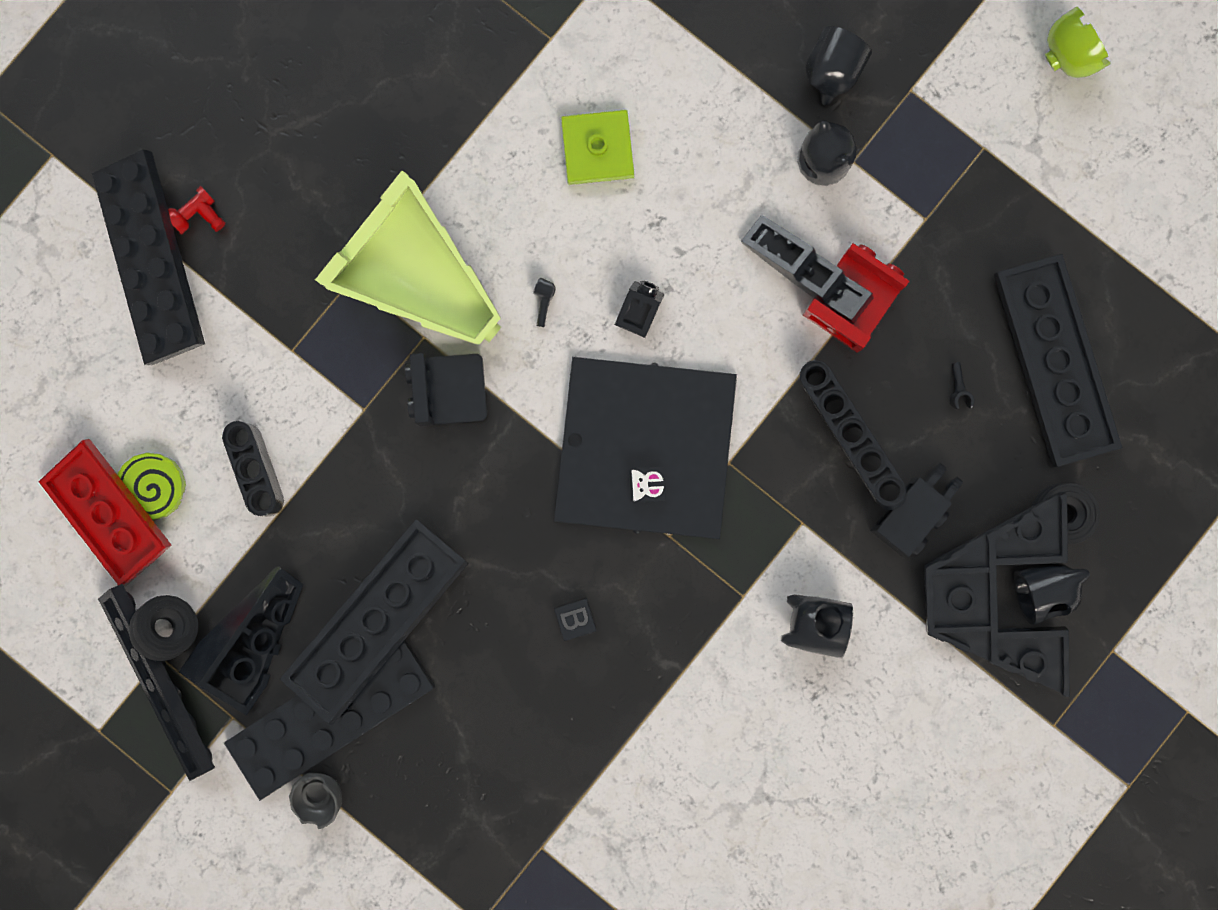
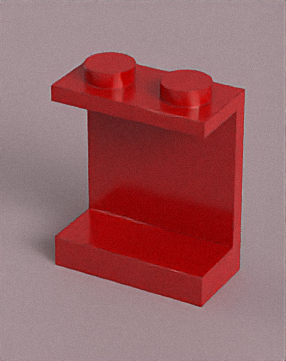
(880, 279)

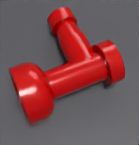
(199, 203)

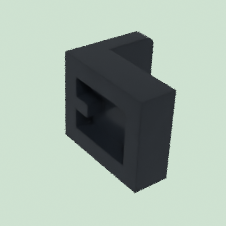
(639, 308)

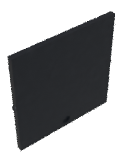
(644, 419)

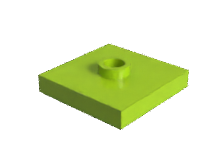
(597, 147)

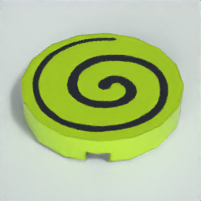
(154, 482)

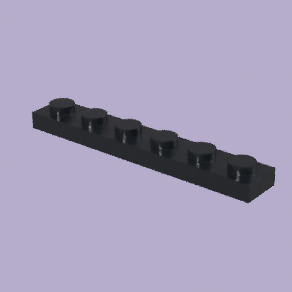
(161, 692)

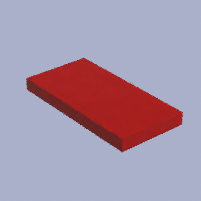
(104, 513)

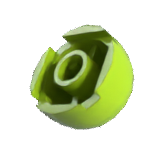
(1075, 46)

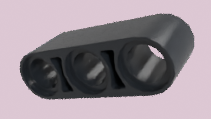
(240, 459)

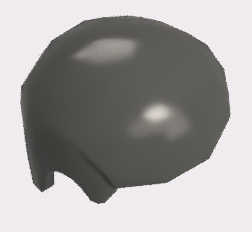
(316, 799)

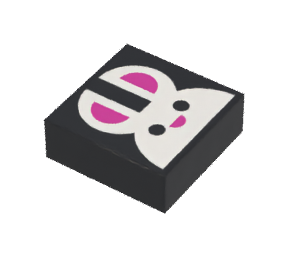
(647, 484)

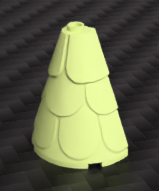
(412, 268)

